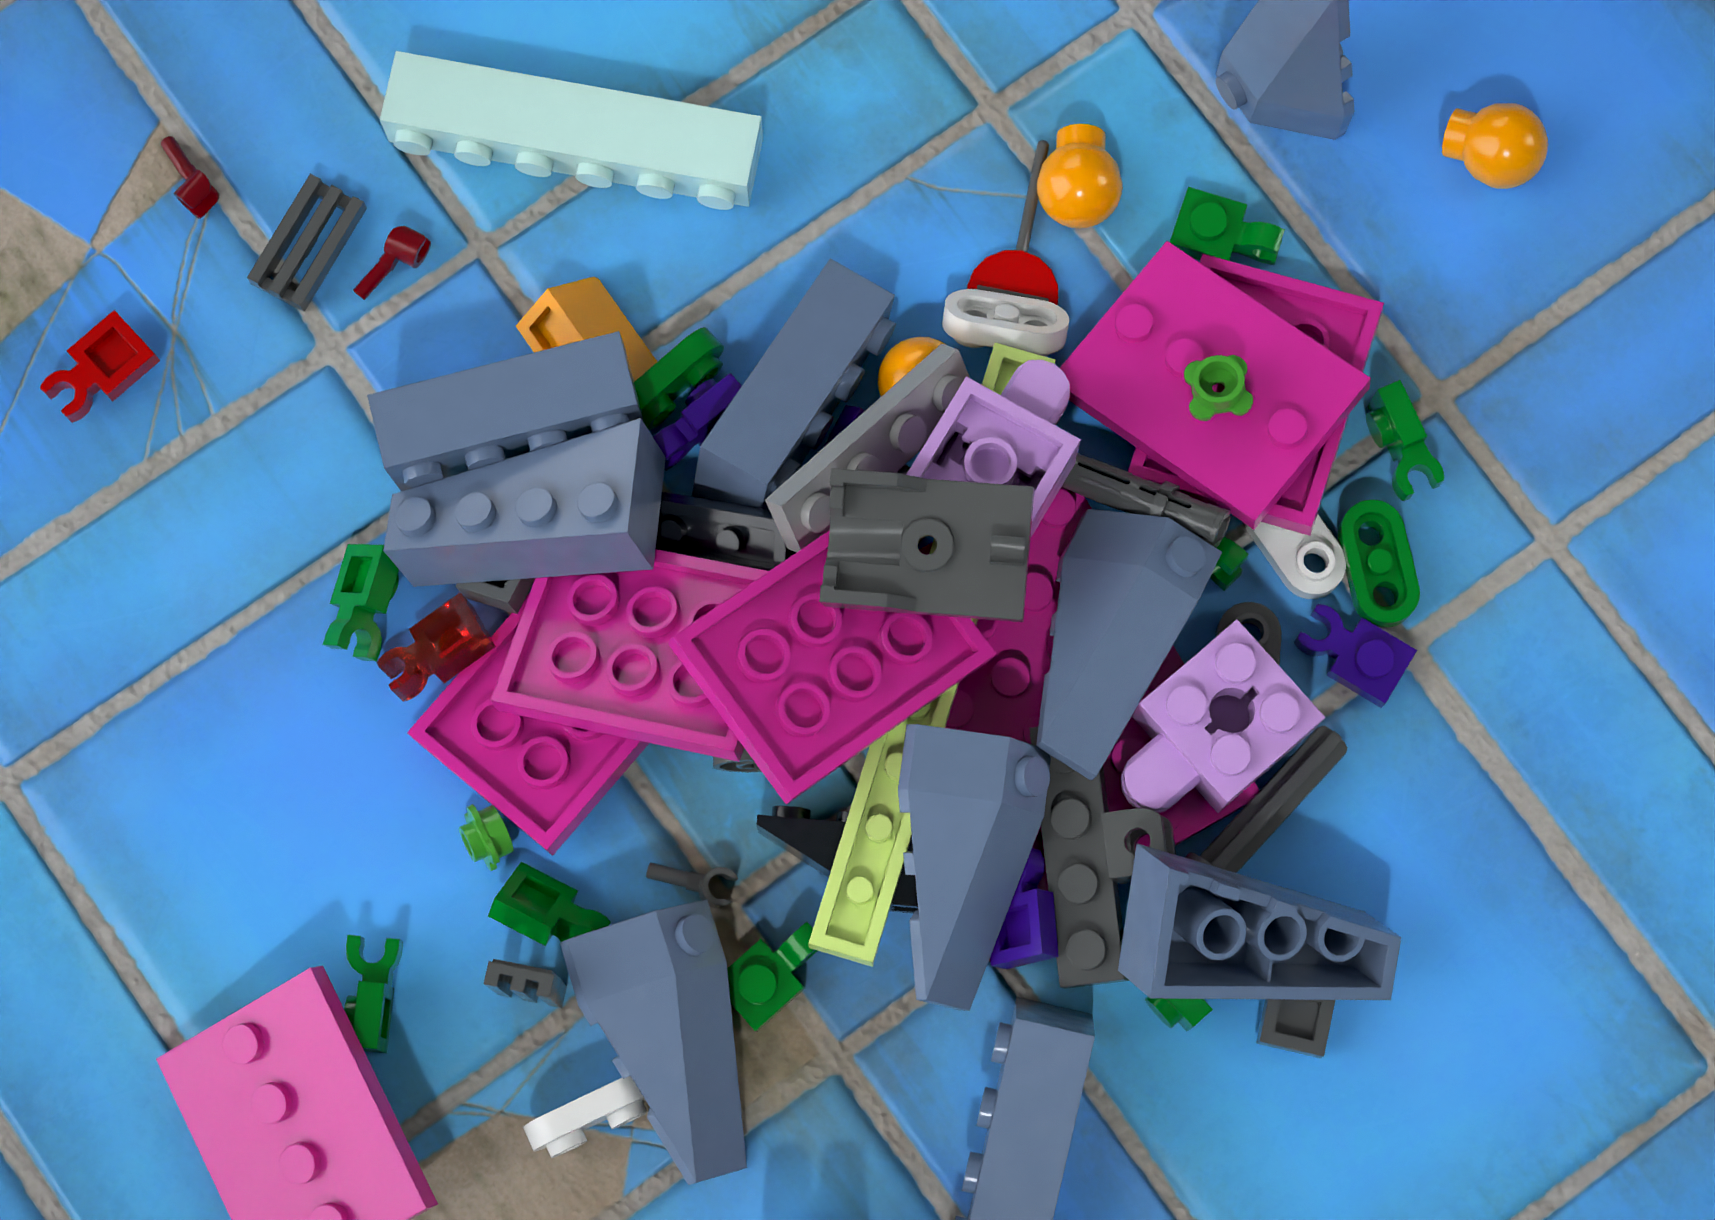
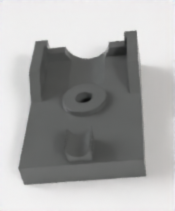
(978, 554)

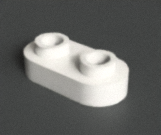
(987, 317)
(1286, 554)
(564, 1127)

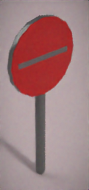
(1017, 270)

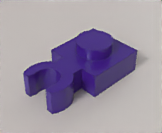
(702, 412)
(1365, 659)
(1030, 923)

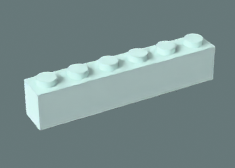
(572, 130)

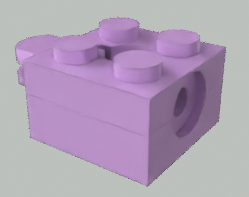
(1005, 436)
(1216, 725)

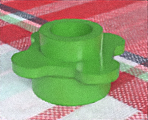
(1222, 370)
(485, 836)

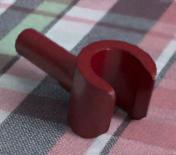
(196, 192)
(401, 245)

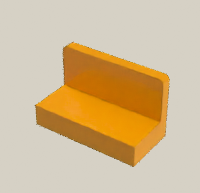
(579, 313)

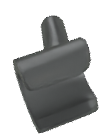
(692, 880)

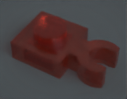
(443, 646)

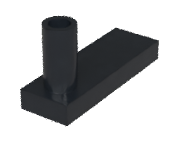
(720, 532)

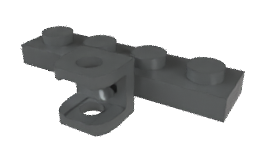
(1084, 861)

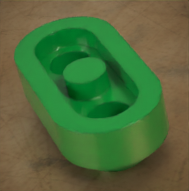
(685, 365)
(1379, 565)

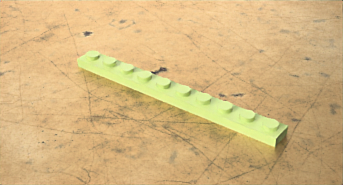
(875, 830)

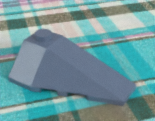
(1290, 67)
(1118, 613)
(972, 828)
(667, 1012)

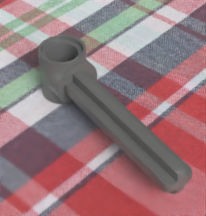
(1274, 801)

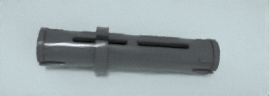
(1144, 497)

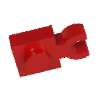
(108, 360)

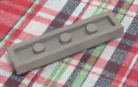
(876, 441)

